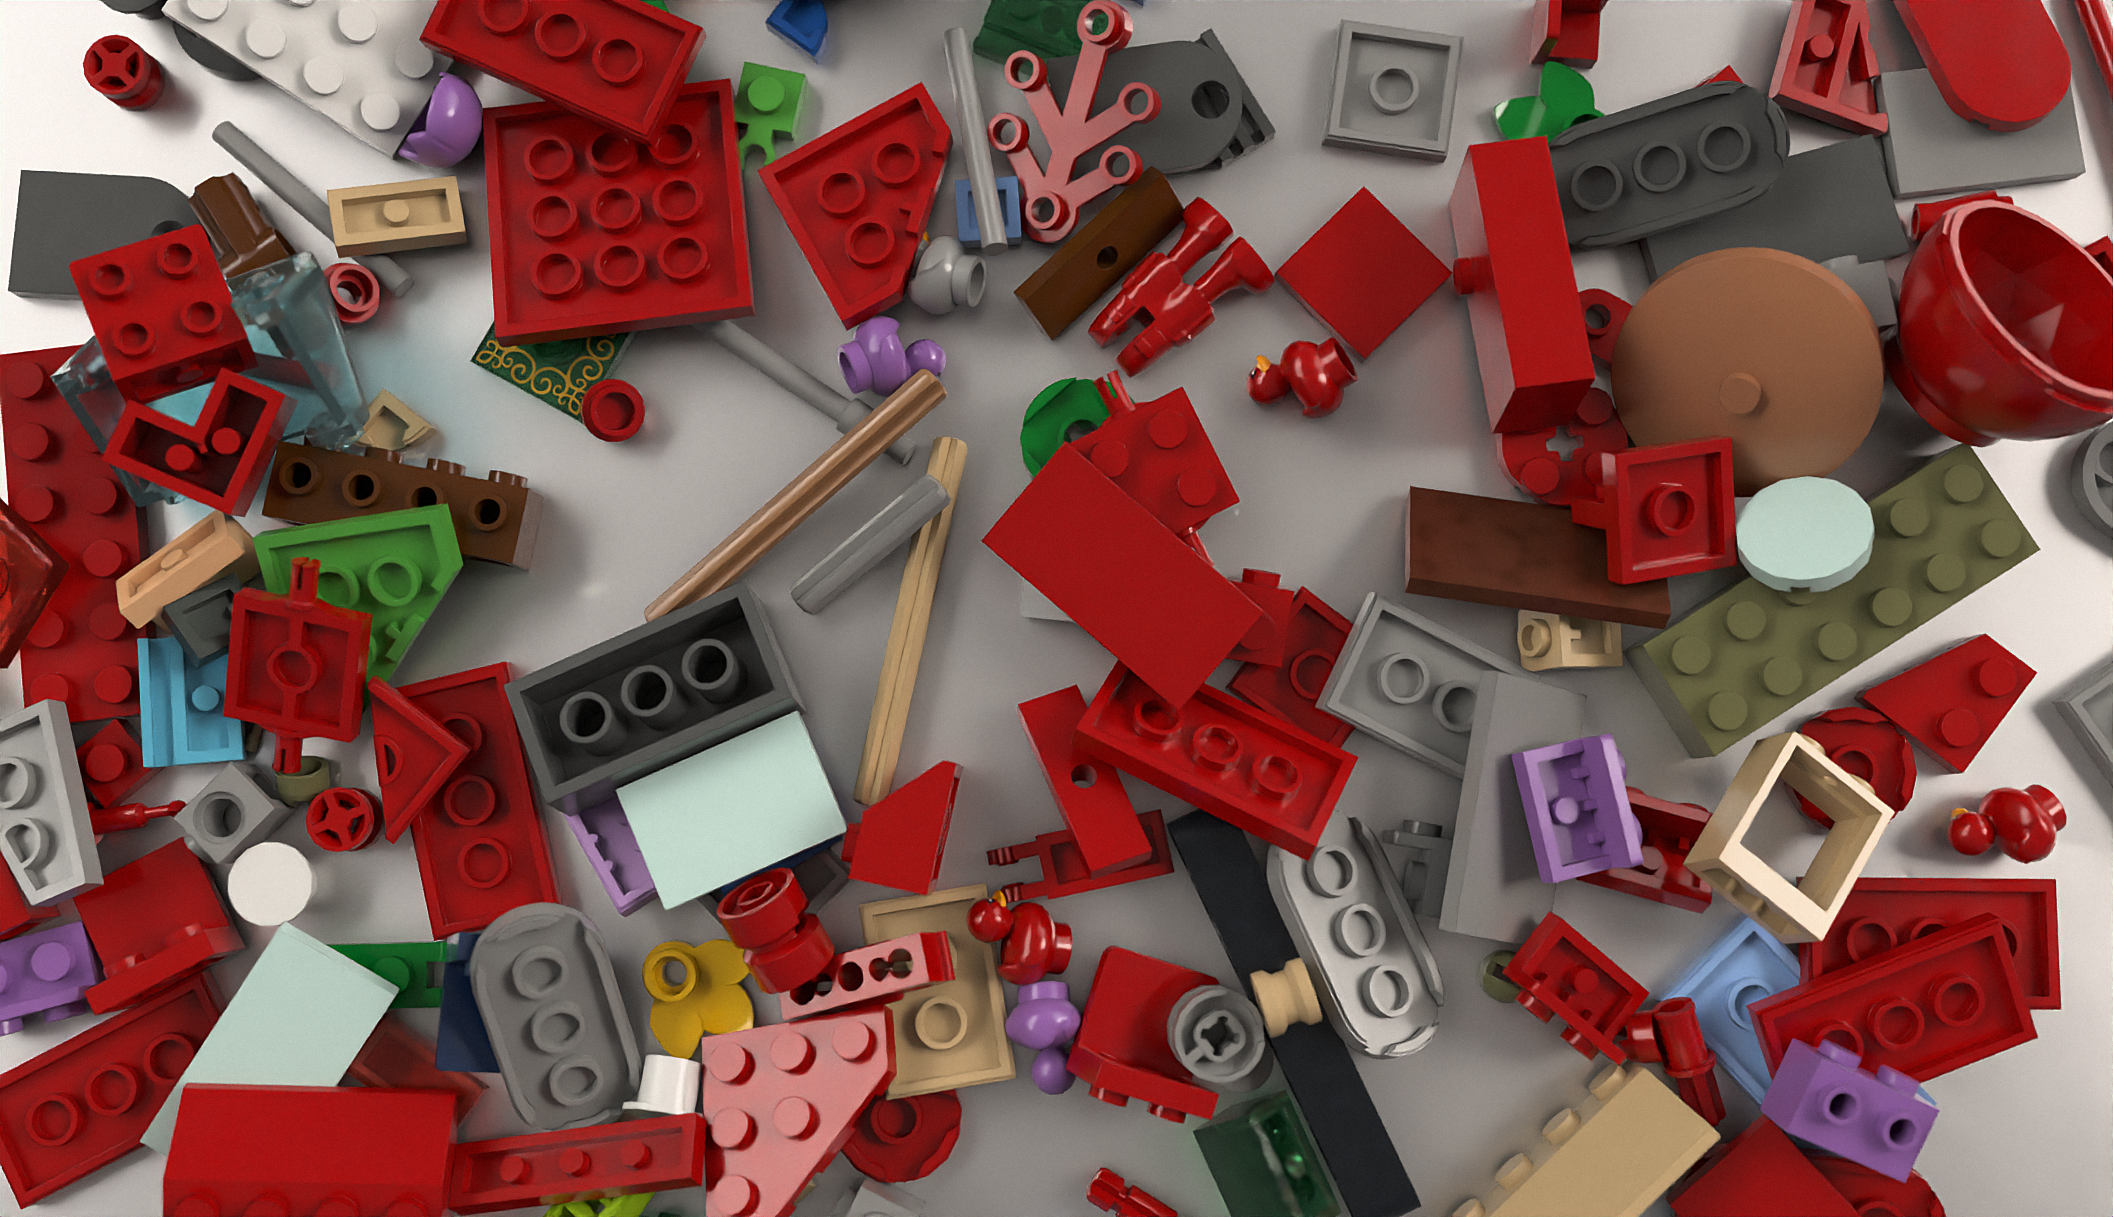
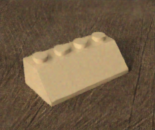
(1604, 1156)

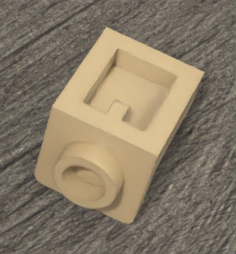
(1567, 642)

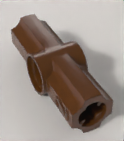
(237, 225)

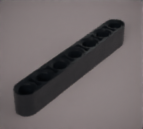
(1308, 1055)

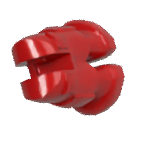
(1167, 305)

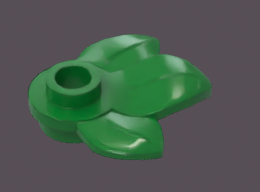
(1562, 102)

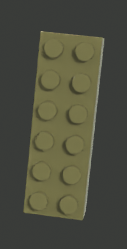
(1766, 649)

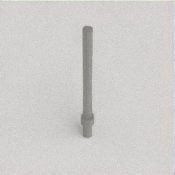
(798, 381)

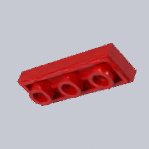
(1097, 816)

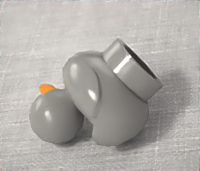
(946, 275)

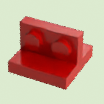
(1664, 509)

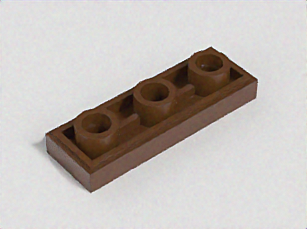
(1101, 253)

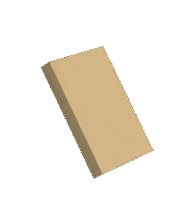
(952, 1030)

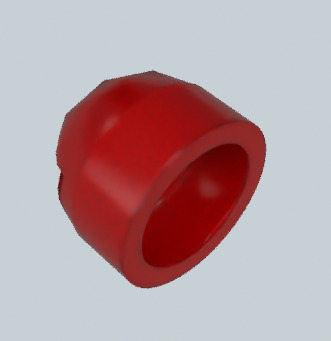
(1644, 1039)

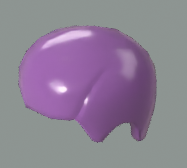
(446, 126)

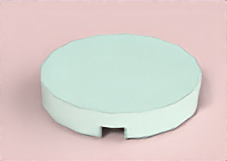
(1805, 534)

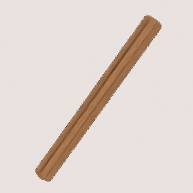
(804, 494)

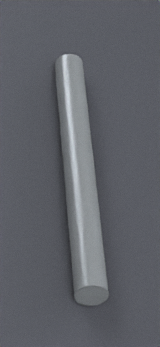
(975, 142)
(303, 201)

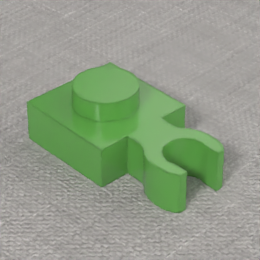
(767, 108)

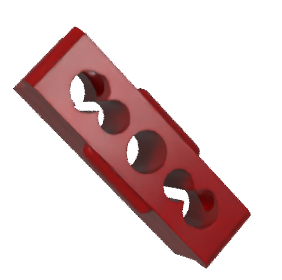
(867, 977)

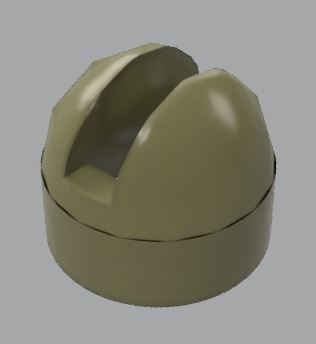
(306, 783)
(1492, 986)

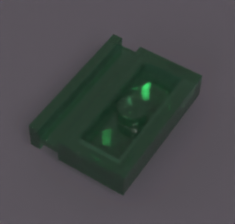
(1035, 26)

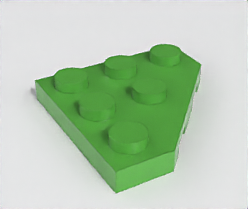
(374, 565)

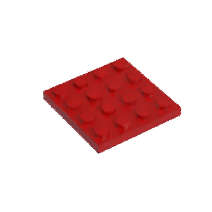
(611, 231)

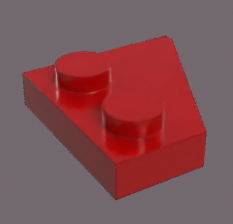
(1829, 66)
(1952, 700)

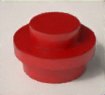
(612, 410)

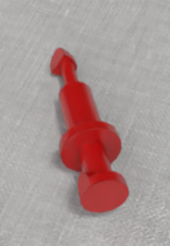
(128, 816)

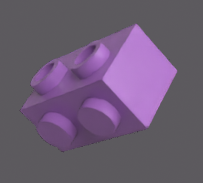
(1850, 1109)

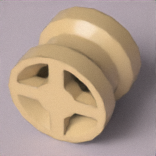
(1285, 997)

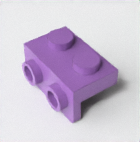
(1578, 807)

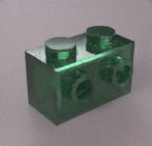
(1262, 1168)

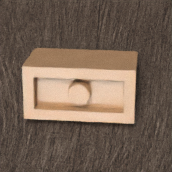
(184, 565)

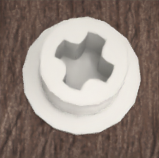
(271, 884)
(667, 1087)

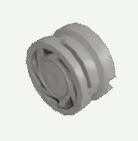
(1216, 1033)

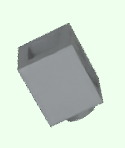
(260, 813)

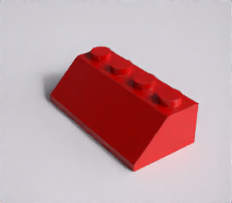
(311, 1152)

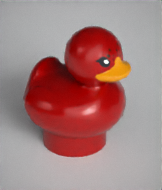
(1311, 370)
(2013, 819)
(1028, 937)

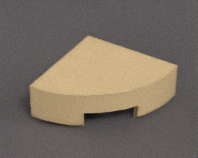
(393, 425)

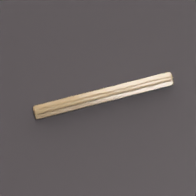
(908, 632)

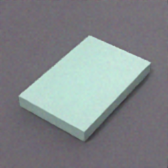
(732, 810)

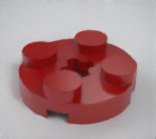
(1543, 474)

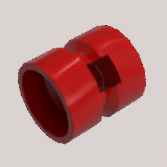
(778, 936)

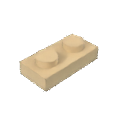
(396, 216)

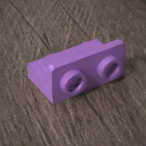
(47, 975)

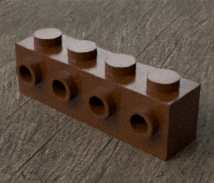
(491, 517)

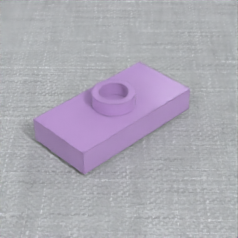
(615, 855)

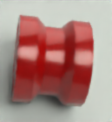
(108, 68)
(330, 820)

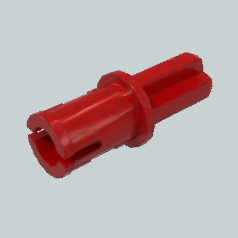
(1689, 1058)

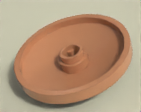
(1751, 353)

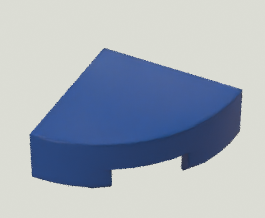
(801, 25)

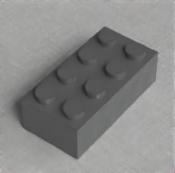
(652, 698)

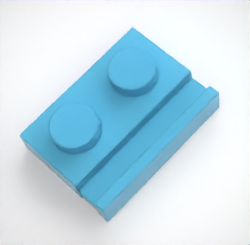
(184, 709)

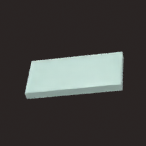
(288, 1024)

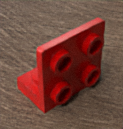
(162, 314)
(155, 926)

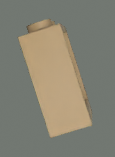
(1754, 887)

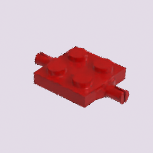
(1160, 459)
(297, 665)

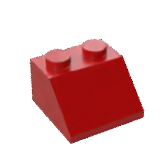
(905, 833)

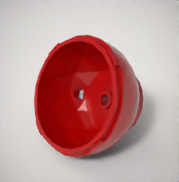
(2003, 329)

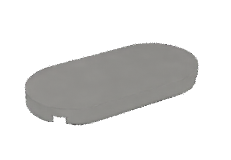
(1359, 940)
(555, 1017)

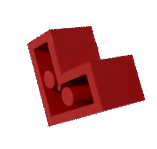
(218, 457)

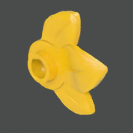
(706, 999)

